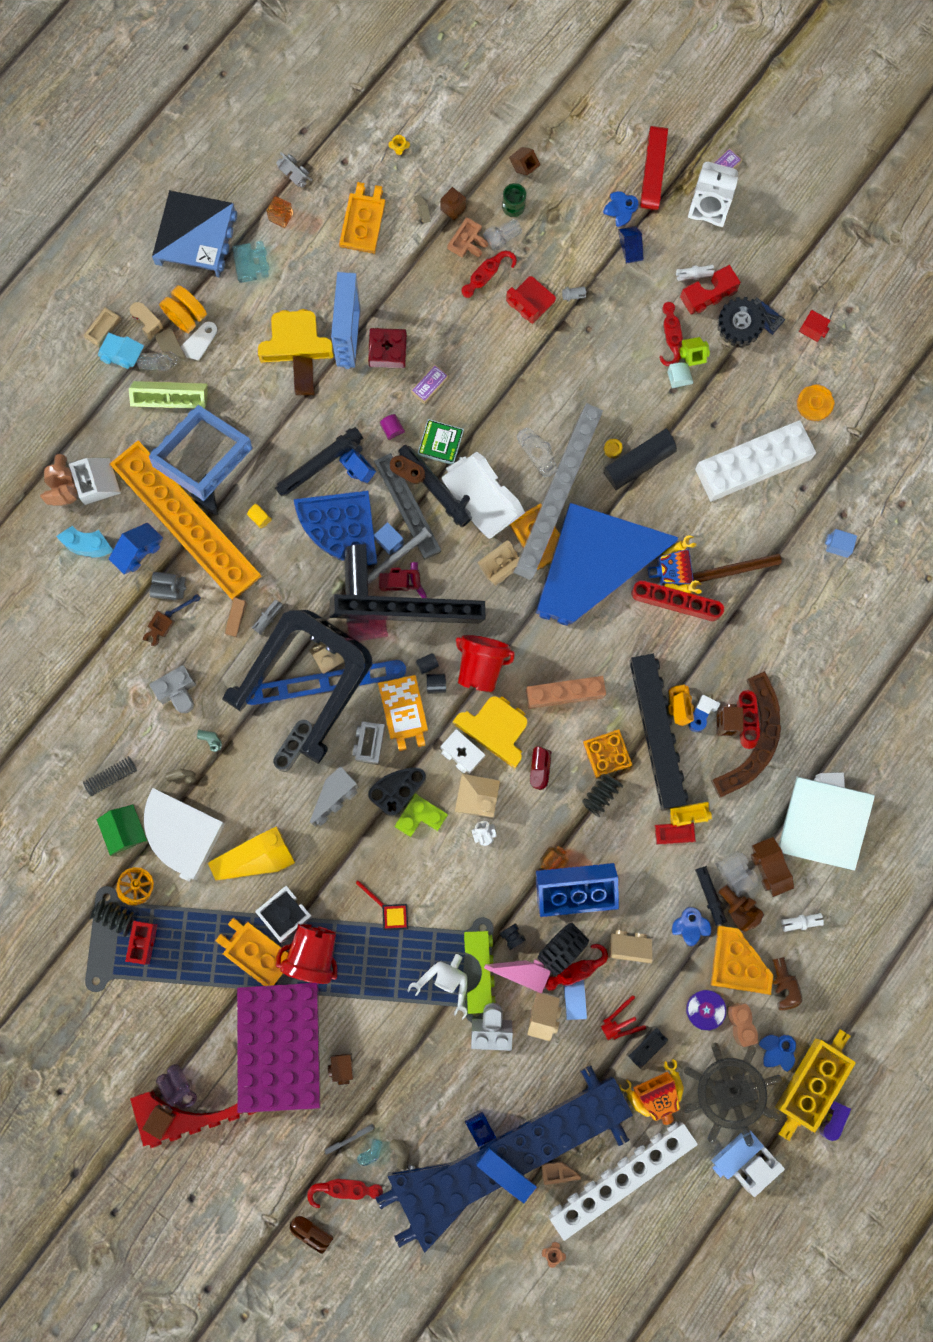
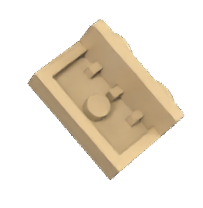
(499, 563)
(324, 658)

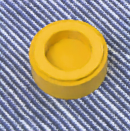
(613, 448)

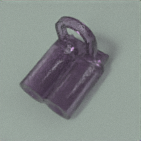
(175, 1087)

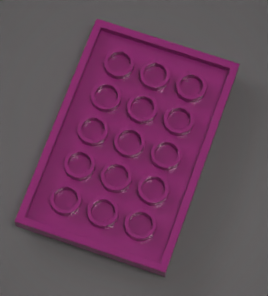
(278, 1048)

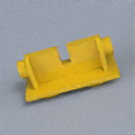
(685, 814)

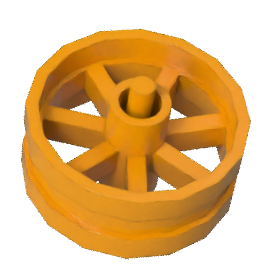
(134, 886)

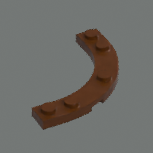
(767, 743)

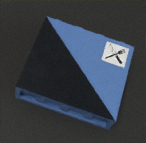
(195, 231)

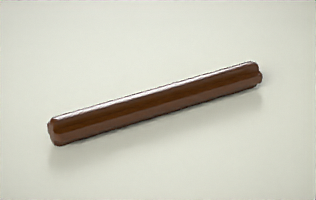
(737, 568)

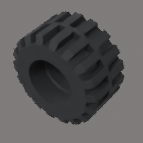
(563, 949)

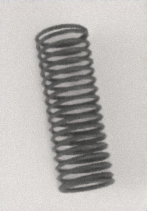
(90, 791)

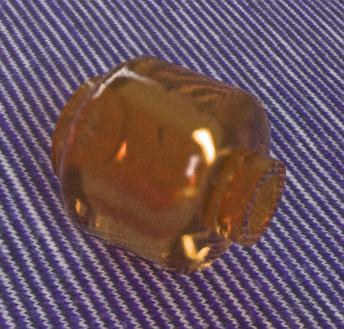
(554, 858)

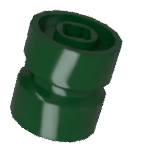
(514, 200)

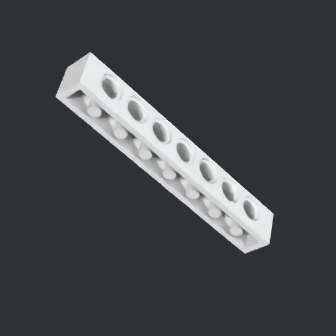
(568, 1227)

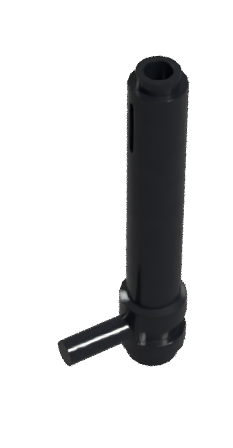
(342, 445)
(453, 507)

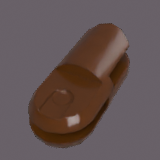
(310, 1234)

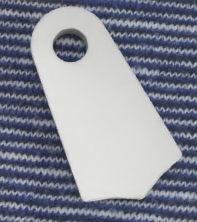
(199, 341)

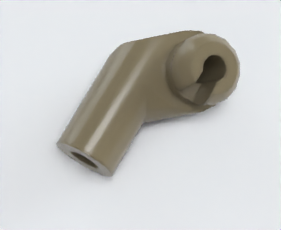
(181, 773)
(401, 1151)

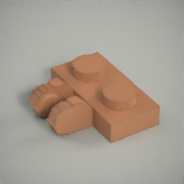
(464, 238)

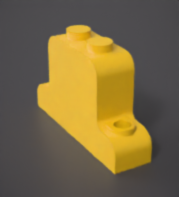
(294, 335)
(495, 728)

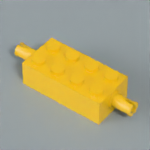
(815, 1085)

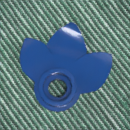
(619, 209)
(691, 929)
(776, 1054)

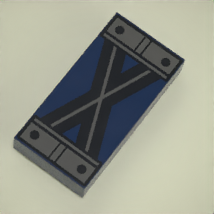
(772, 319)

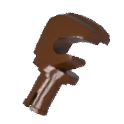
(742, 909)
(789, 983)

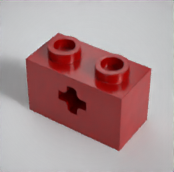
(141, 942)

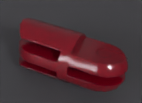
(540, 768)

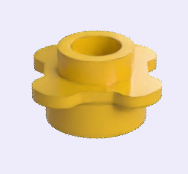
(399, 139)

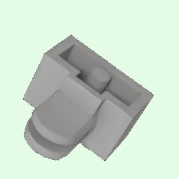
(174, 688)
(492, 1031)

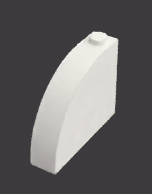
(180, 834)

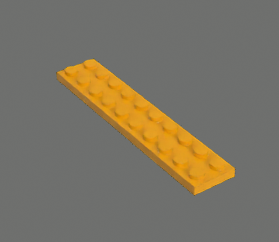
(186, 521)

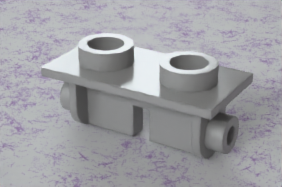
(288, 165)

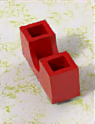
(697, 298)

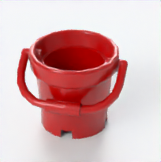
(482, 661)
(309, 955)

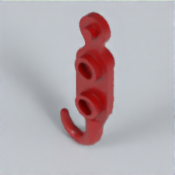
(486, 272)
(672, 333)
(578, 970)
(344, 1190)

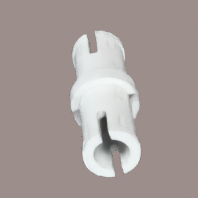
(695, 272)
(802, 922)

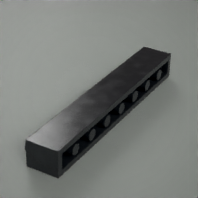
(407, 609)
(657, 731)

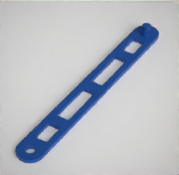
(394, 670)

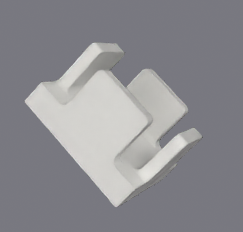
(759, 1172)

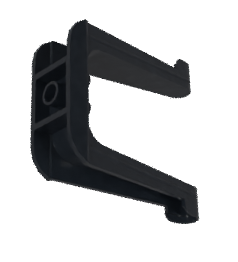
(356, 659)

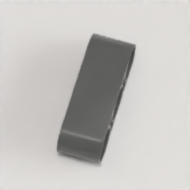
(292, 755)

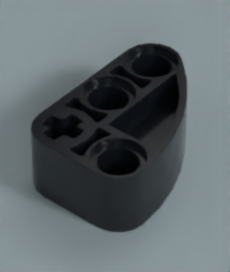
(390, 787)

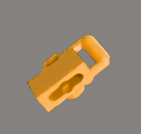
(681, 705)

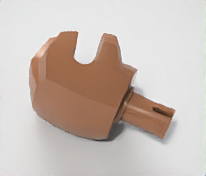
(61, 483)

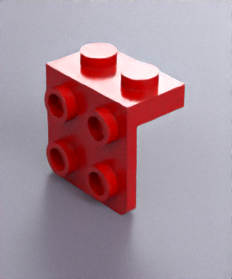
(530, 299)

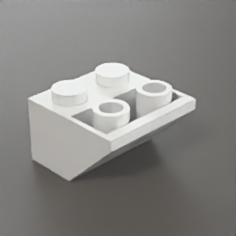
(94, 479)

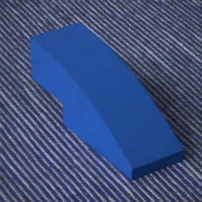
(506, 1175)

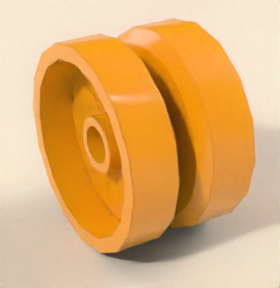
(183, 309)

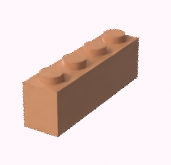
(565, 692)

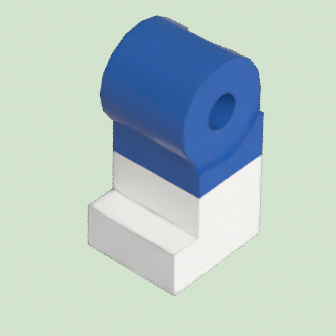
(701, 713)

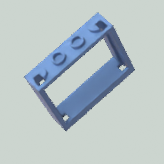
(346, 319)
(219, 471)

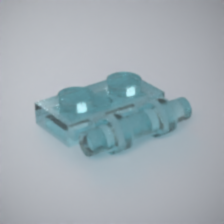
(245, 264)

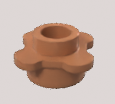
(554, 1248)

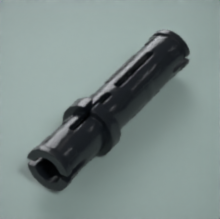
(711, 895)

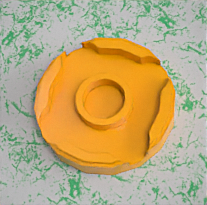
(815, 402)

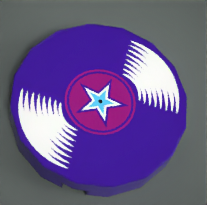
(706, 1010)

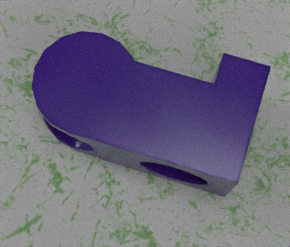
(835, 1121)

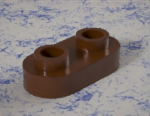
(406, 469)

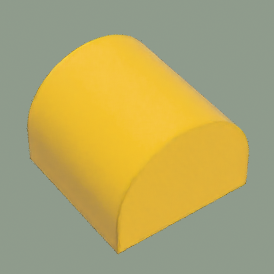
(258, 516)

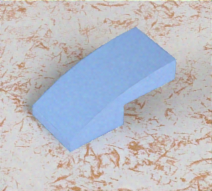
(575, 1001)

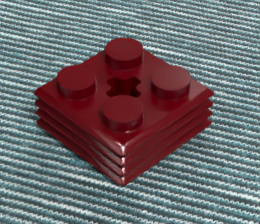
(391, 358)

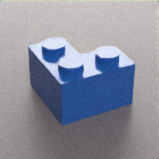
(134, 547)

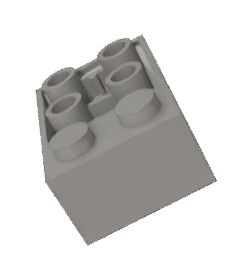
(335, 790)

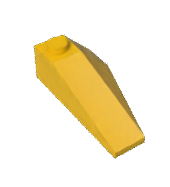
(256, 856)

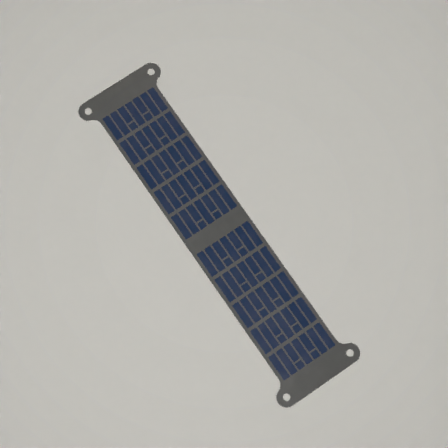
(368, 959)

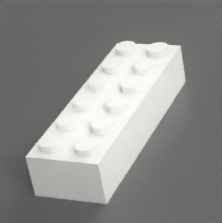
(755, 460)

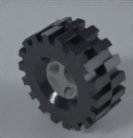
(738, 313)

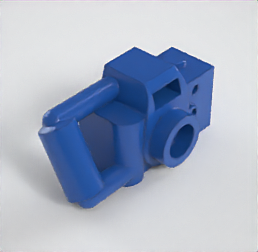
(357, 466)

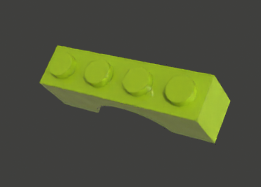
(478, 946)

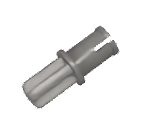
(267, 617)

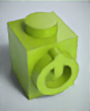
(694, 351)

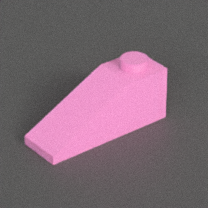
(522, 972)

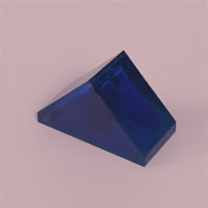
(631, 244)
(479, 1127)

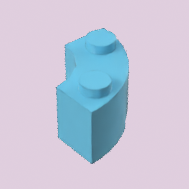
(120, 350)
(85, 544)

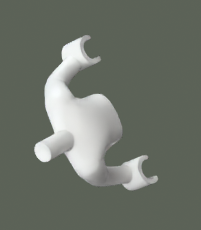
(447, 979)

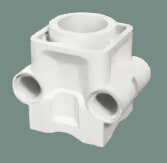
(713, 193)

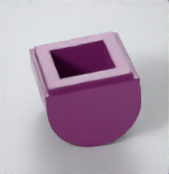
(391, 426)

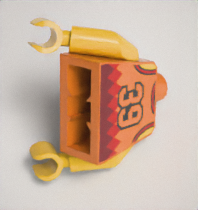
(658, 1096)

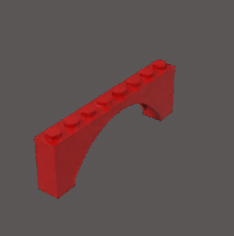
(182, 1123)

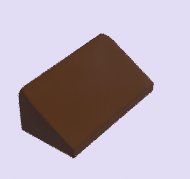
(303, 375)

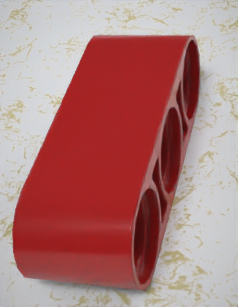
(751, 711)

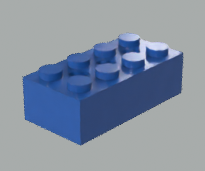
(577, 890)

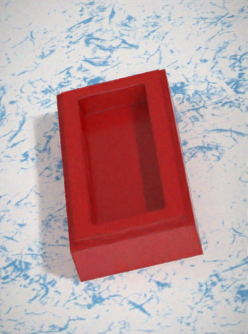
(672, 834)

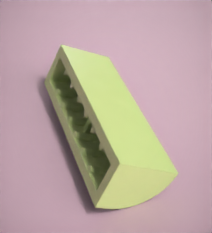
(168, 394)

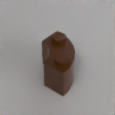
(772, 866)

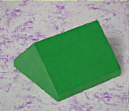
(121, 829)

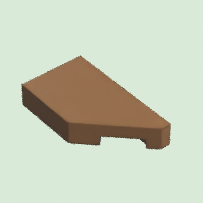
(558, 1172)

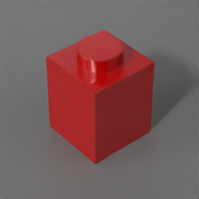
(815, 326)

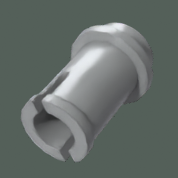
(573, 293)

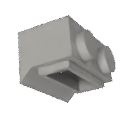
(377, 743)

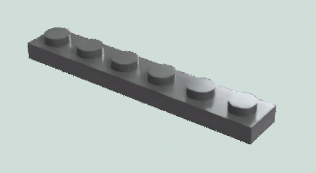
(407, 506)

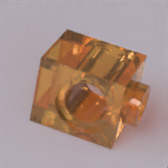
(279, 212)

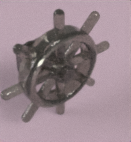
(732, 1094)

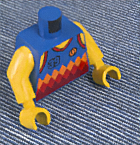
(675, 568)

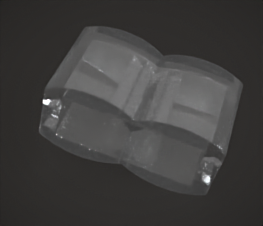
(737, 874)

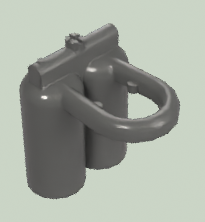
(167, 586)

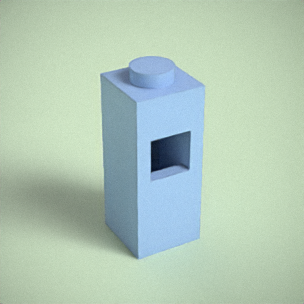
(735, 1156)

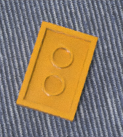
(522, 529)

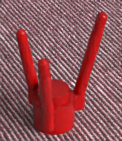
(612, 1029)

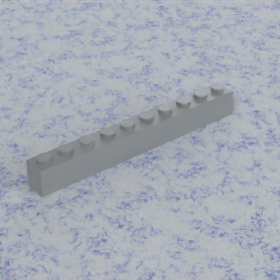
(558, 492)

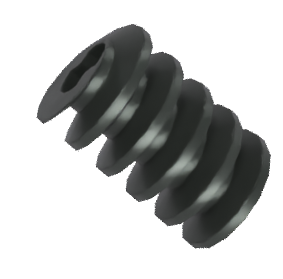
(601, 794)
(113, 917)

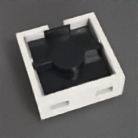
(283, 914)

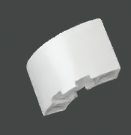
(489, 503)

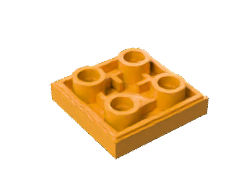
(607, 753)

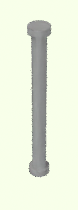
(399, 554)

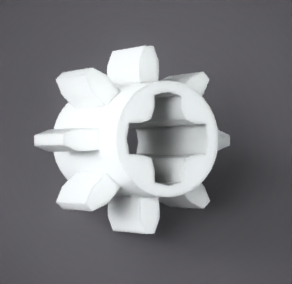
(484, 833)

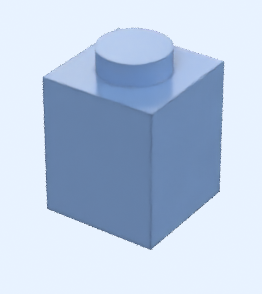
(389, 539)
(840, 543)

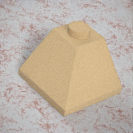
(477, 796)

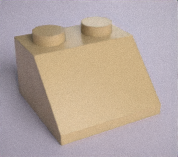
(630, 947)

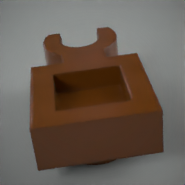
(159, 626)

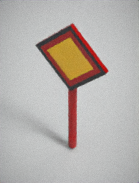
(394, 916)

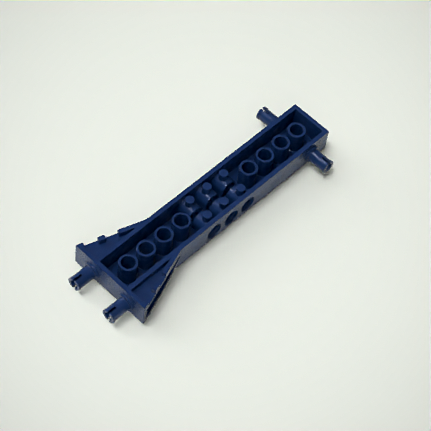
(440, 1192)

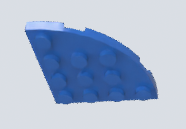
(338, 522)

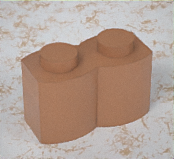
(743, 1029)

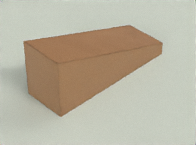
(235, 617)

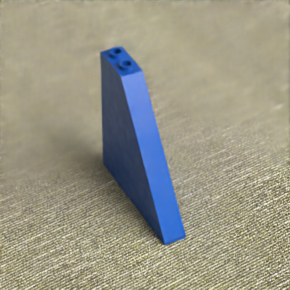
(593, 560)

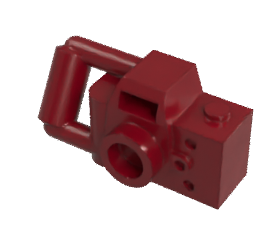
(399, 580)

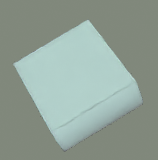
(679, 375)

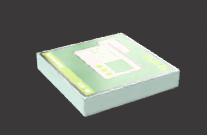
(440, 442)

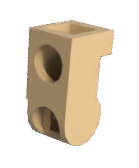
(143, 315)

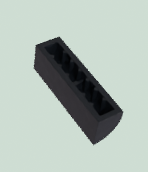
(640, 459)
(356, 574)

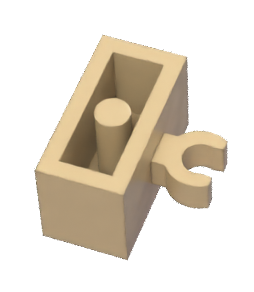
(543, 1017)

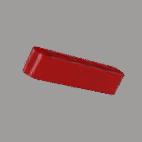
(654, 167)
(686, 598)

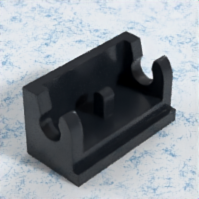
(647, 1047)

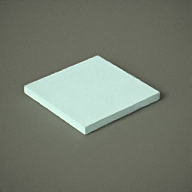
(826, 823)

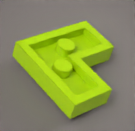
(418, 811)

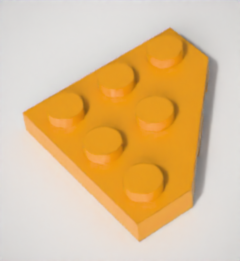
(738, 964)

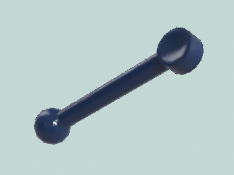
(195, 598)

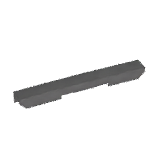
(330, 1149)

